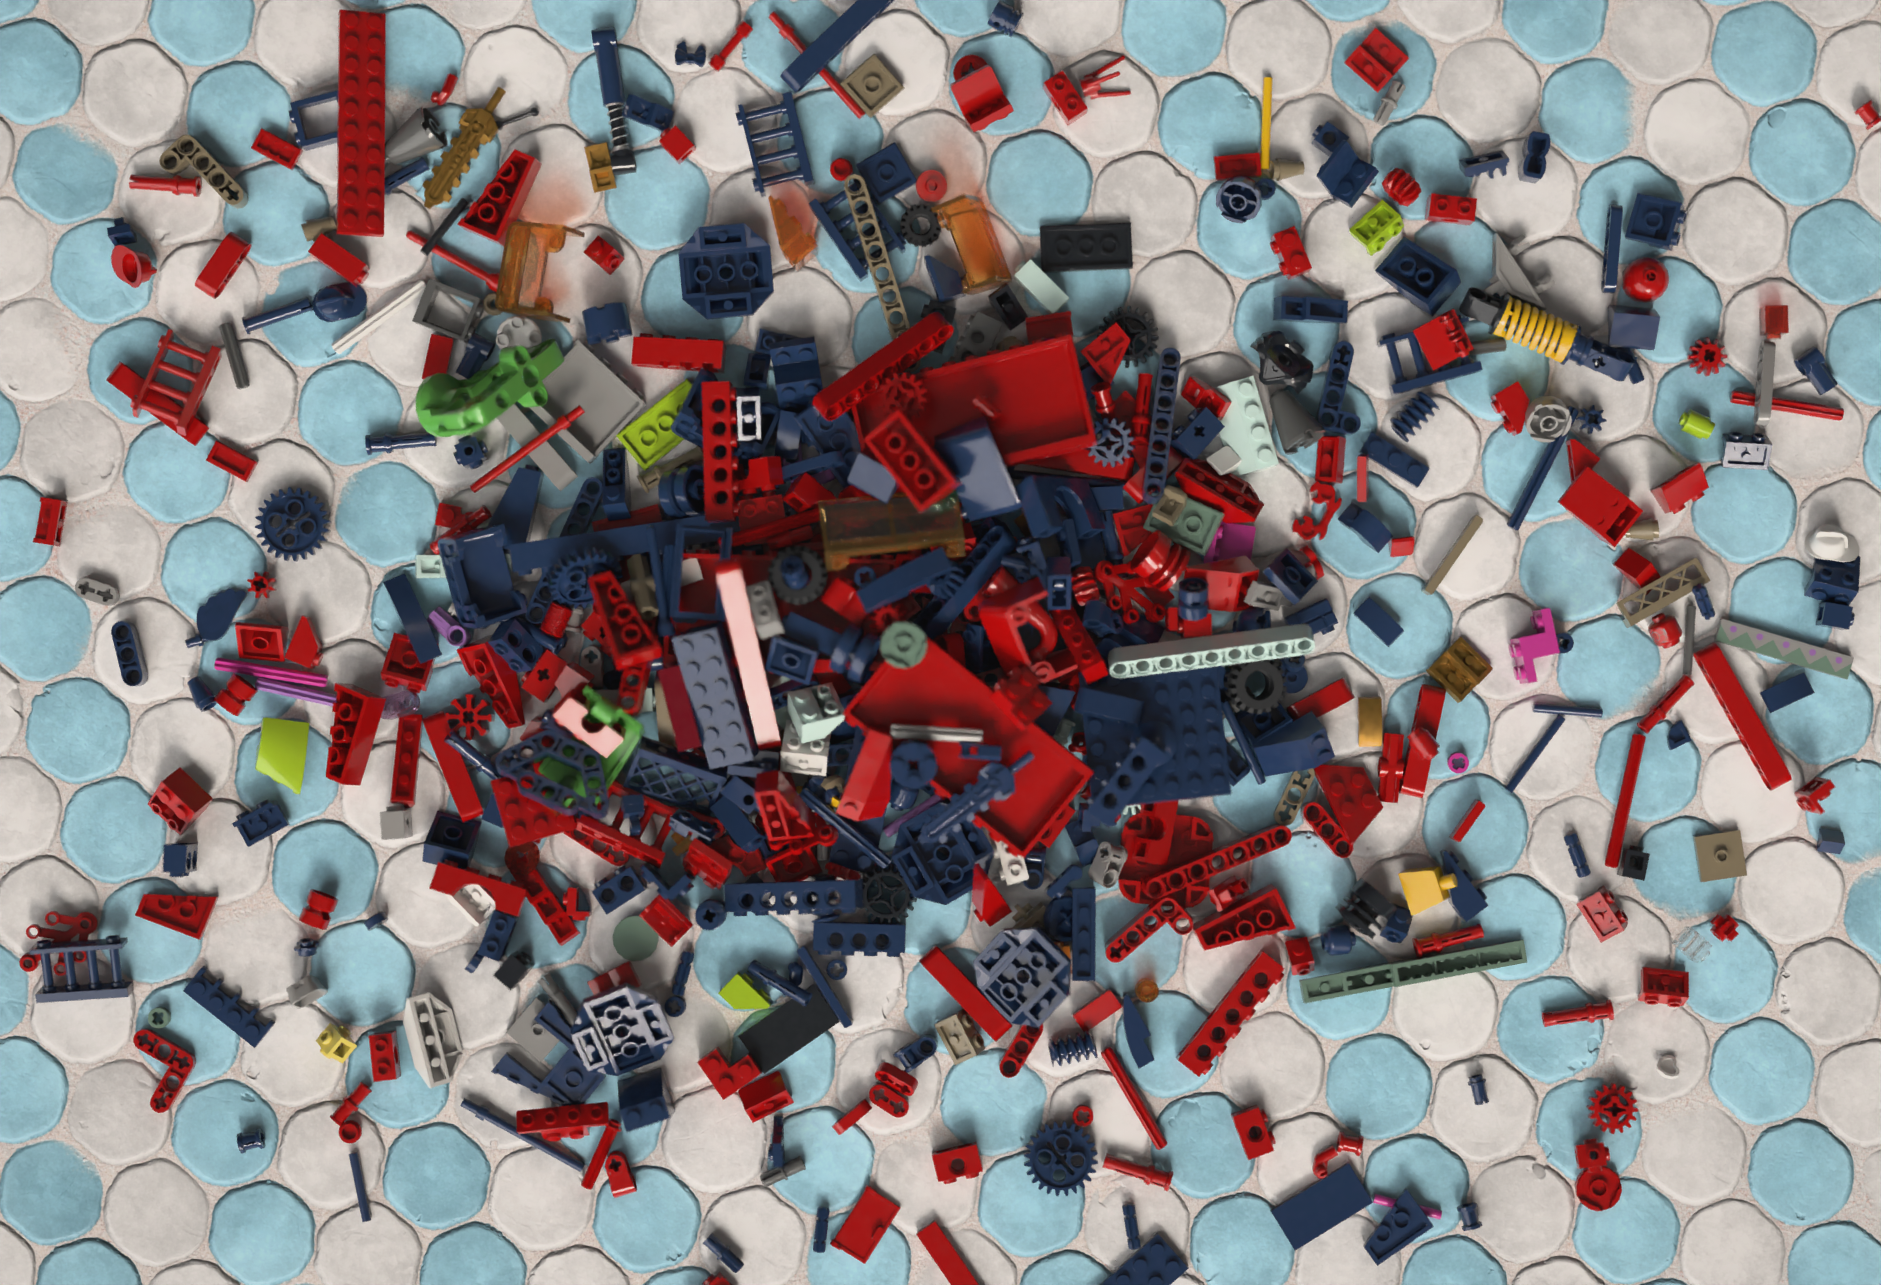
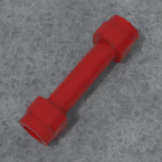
(742, 31)

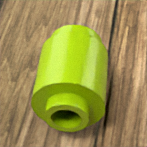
(1696, 424)

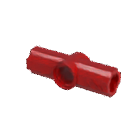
(1390, 767)

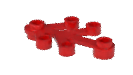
(1127, 591)
(820, 837)
(60, 936)

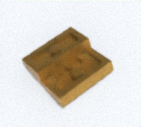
(1459, 669)

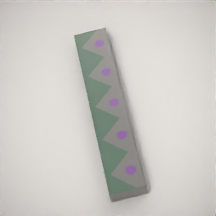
(1783, 649)

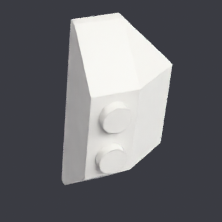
(432, 1039)

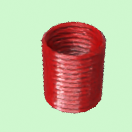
(556, 619)

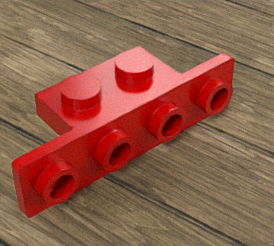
(563, 1121)

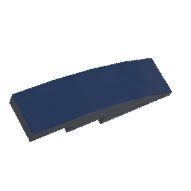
(903, 580)
(412, 618)

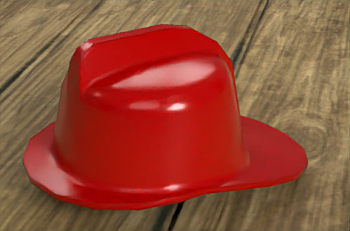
(131, 265)

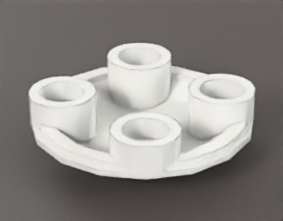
(518, 332)

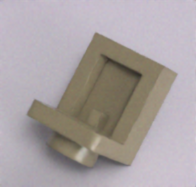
(1170, 505)

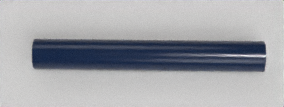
(1567, 710)
(359, 1186)

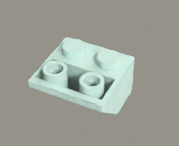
(815, 711)

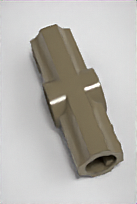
(642, 587)

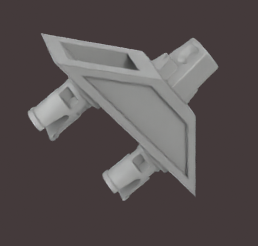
(1510, 279)

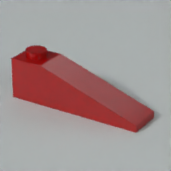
(495, 679)

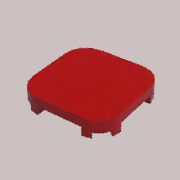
(1189, 840)

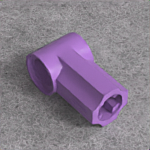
(448, 626)

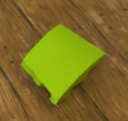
(283, 751)

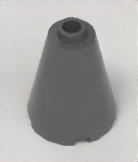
(415, 138)
(1294, 422)

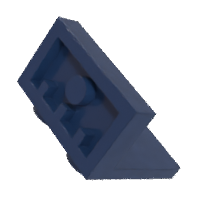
(1346, 174)

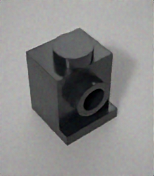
(1637, 871)

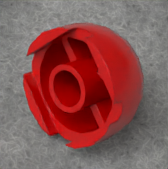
(1637, 284)

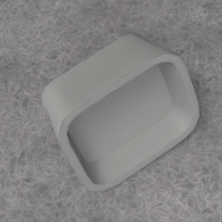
(305, 991)

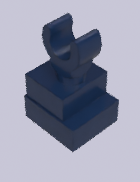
(632, 808)
(1086, 820)

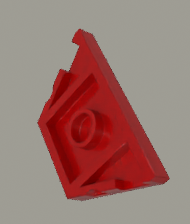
(1350, 797)

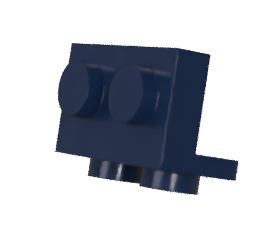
(261, 822)

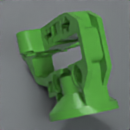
(464, 406)

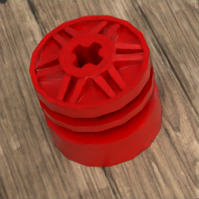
(1160, 560)

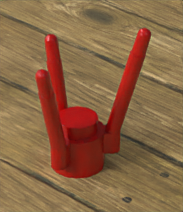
(1091, 83)

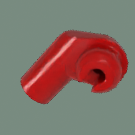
(446, 91)

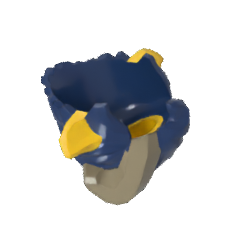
(825, 787)

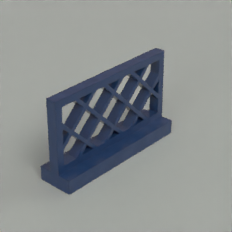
(681, 762)

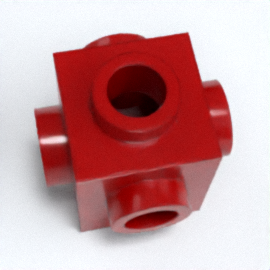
(1583, 1159)

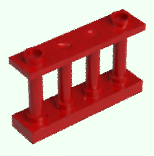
(191, 399)
(630, 844)

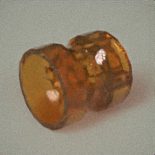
(1146, 990)

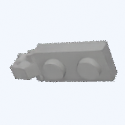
(1266, 596)

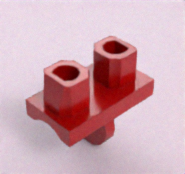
(1228, 892)

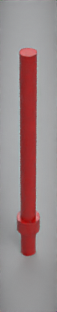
(787, 32)
(563, 422)

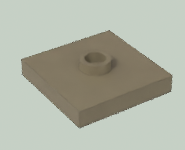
(872, 86)
(1720, 856)

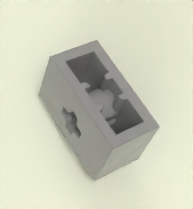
(764, 609)
(396, 823)

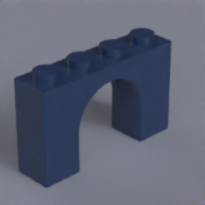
(1074, 496)

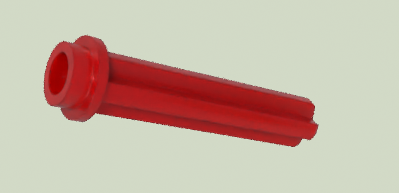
(601, 1153)

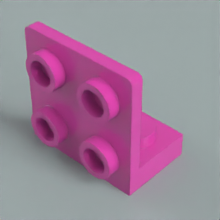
(1231, 542)

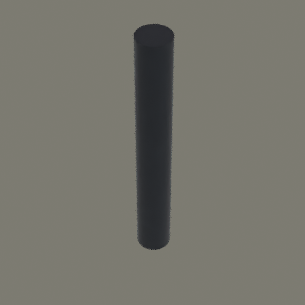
(443, 228)

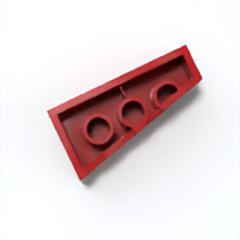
(678, 354)
(624, 629)
(353, 732)

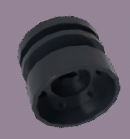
(1366, 908)

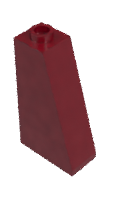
(679, 707)

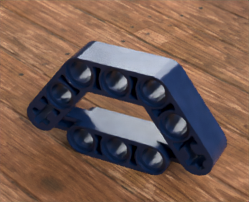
(534, 743)

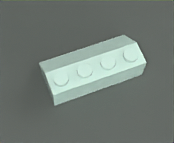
(1247, 427)

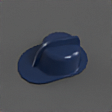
(339, 302)

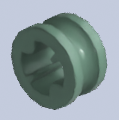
(167, 1017)

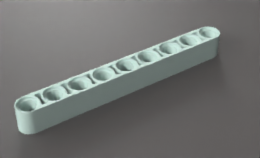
(1211, 651)

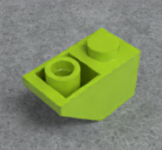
(743, 995)

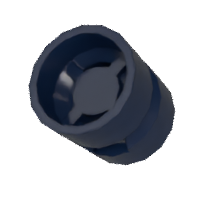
(1193, 598)

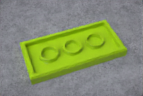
(651, 434)

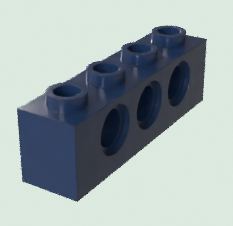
(1109, 812)
(895, 933)

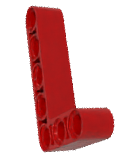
(639, 671)

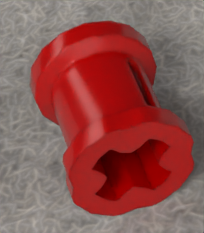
(1868, 114)
(1349, 1143)

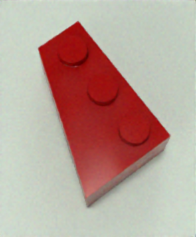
(782, 808)

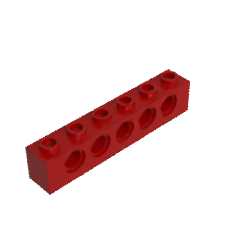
(711, 394)
(1203, 1036)

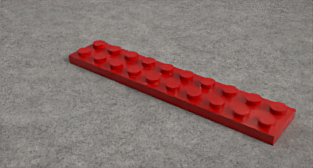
(361, 123)

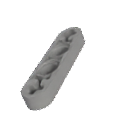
(1764, 383)

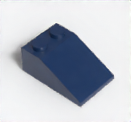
(1419, 276)
(1294, 747)

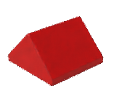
(261, 641)
(790, 867)

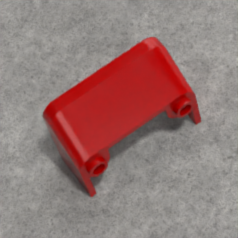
(1001, 617)

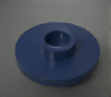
(1295, 680)

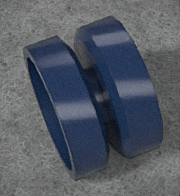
(682, 491)
(855, 652)

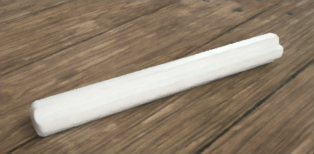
(379, 317)

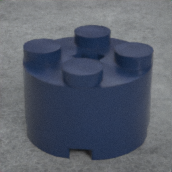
(607, 323)
(912, 750)

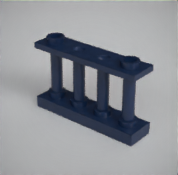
(796, 151)
(847, 247)
(1423, 377)
(72, 990)

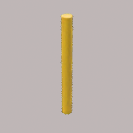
(1266, 122)

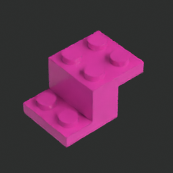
(1533, 646)

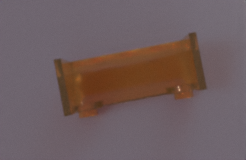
(975, 243)
(525, 267)

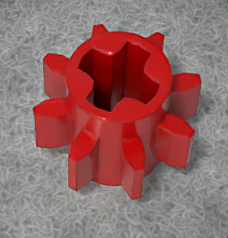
(255, 588)
(1724, 927)

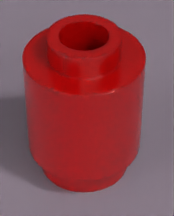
(1423, 743)

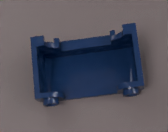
(689, 422)
(979, 465)
(480, 577)

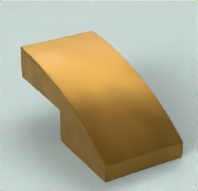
(600, 167)
(1369, 721)

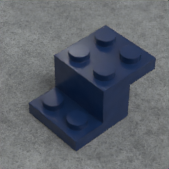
(796, 373)

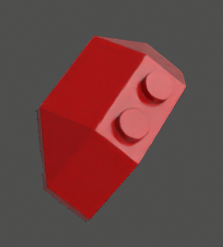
(1223, 493)

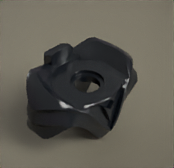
(1282, 361)

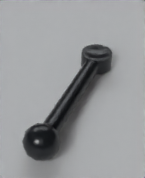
(533, 112)

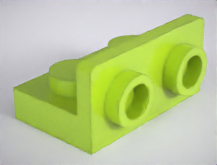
(1377, 227)

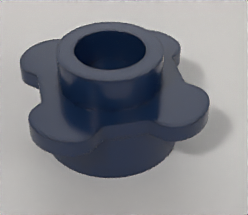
(306, 947)

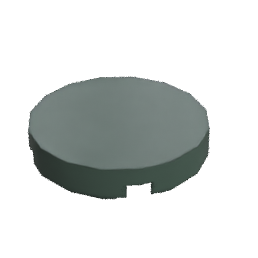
(903, 644)
(634, 939)

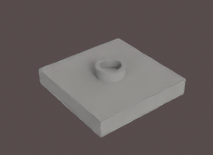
(531, 1034)

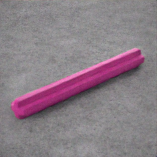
(271, 672)

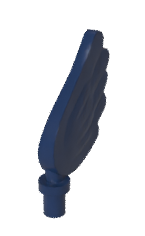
(216, 616)

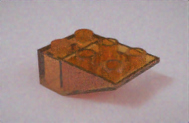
(794, 244)

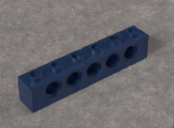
(849, 890)

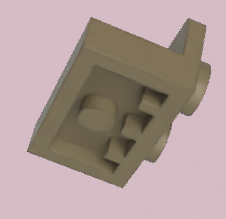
(960, 1036)

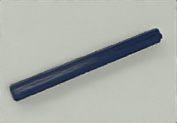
(1538, 477)

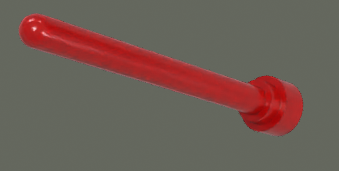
(490, 279)

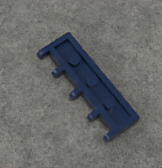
(227, 1009)

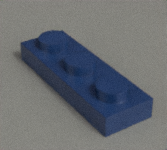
(1394, 460)

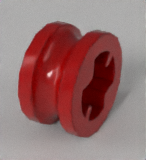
(1084, 1108)

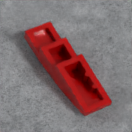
(547, 905)

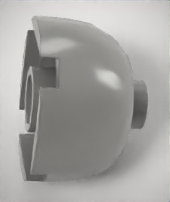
(1547, 419)

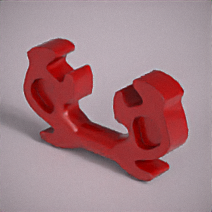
(1325, 494)

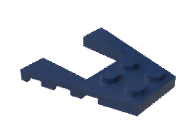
(569, 1080)

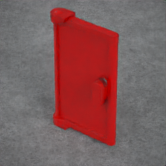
(857, 1231)

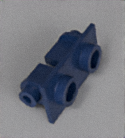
(684, 821)

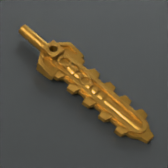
(477, 128)

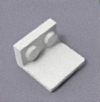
(803, 757)

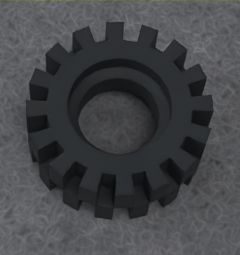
(920, 239)

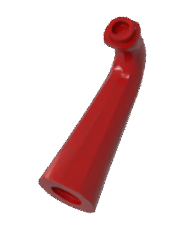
(1039, 618)

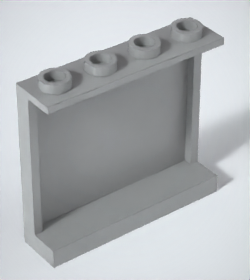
(601, 393)

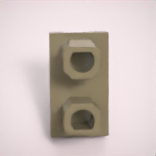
(1029, 919)

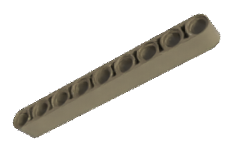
(875, 263)

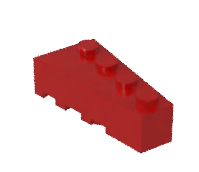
(502, 198)
(1244, 920)

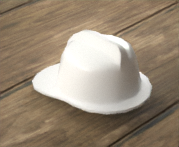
(1831, 544)

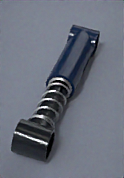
(613, 98)

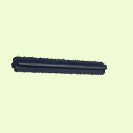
(845, 828)

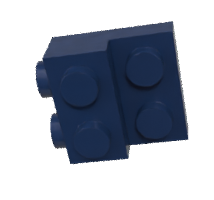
(1656, 221)
(1290, 576)
(979, 651)

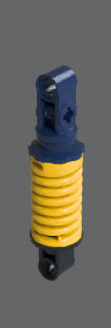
(1559, 337)

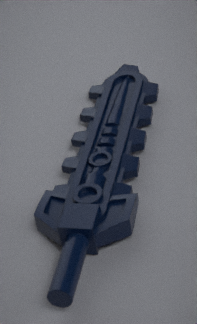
(994, 782)

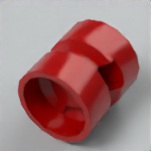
(235, 694)
(318, 909)

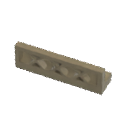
(1668, 599)

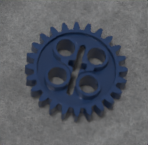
(281, 506)
(568, 578)
(1044, 1170)

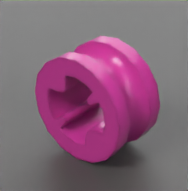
(1457, 755)

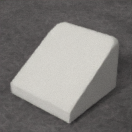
(1224, 461)

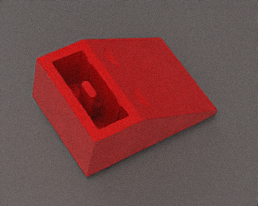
(1600, 506)
(1227, 582)

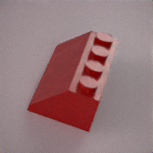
(912, 460)

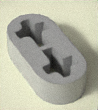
(98, 586)

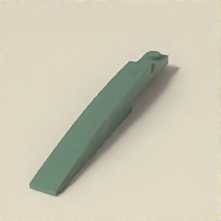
(1413, 971)

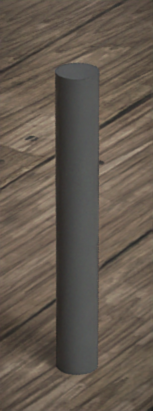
(1689, 640)

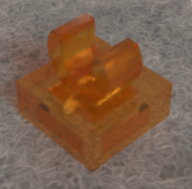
(682, 844)

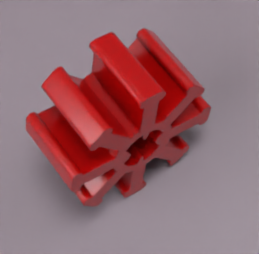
(477, 717)

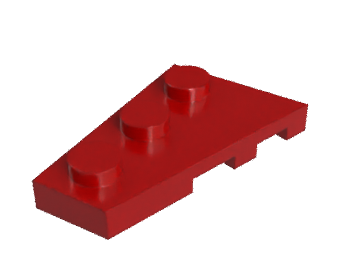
(180, 913)

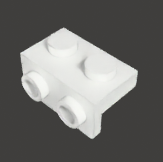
(1013, 868)
(474, 902)

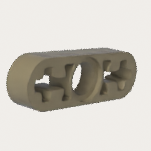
(1293, 812)

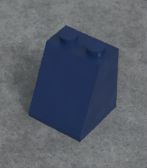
(644, 1100)

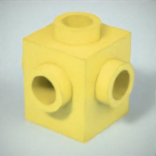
(336, 1042)

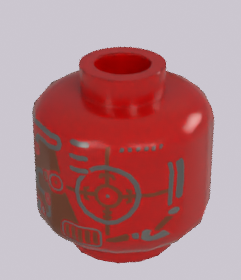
(1664, 630)

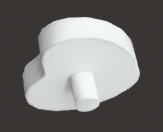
(1667, 1067)

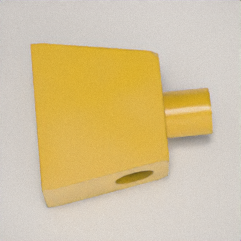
(1425, 887)

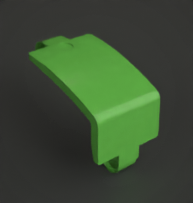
(599, 710)

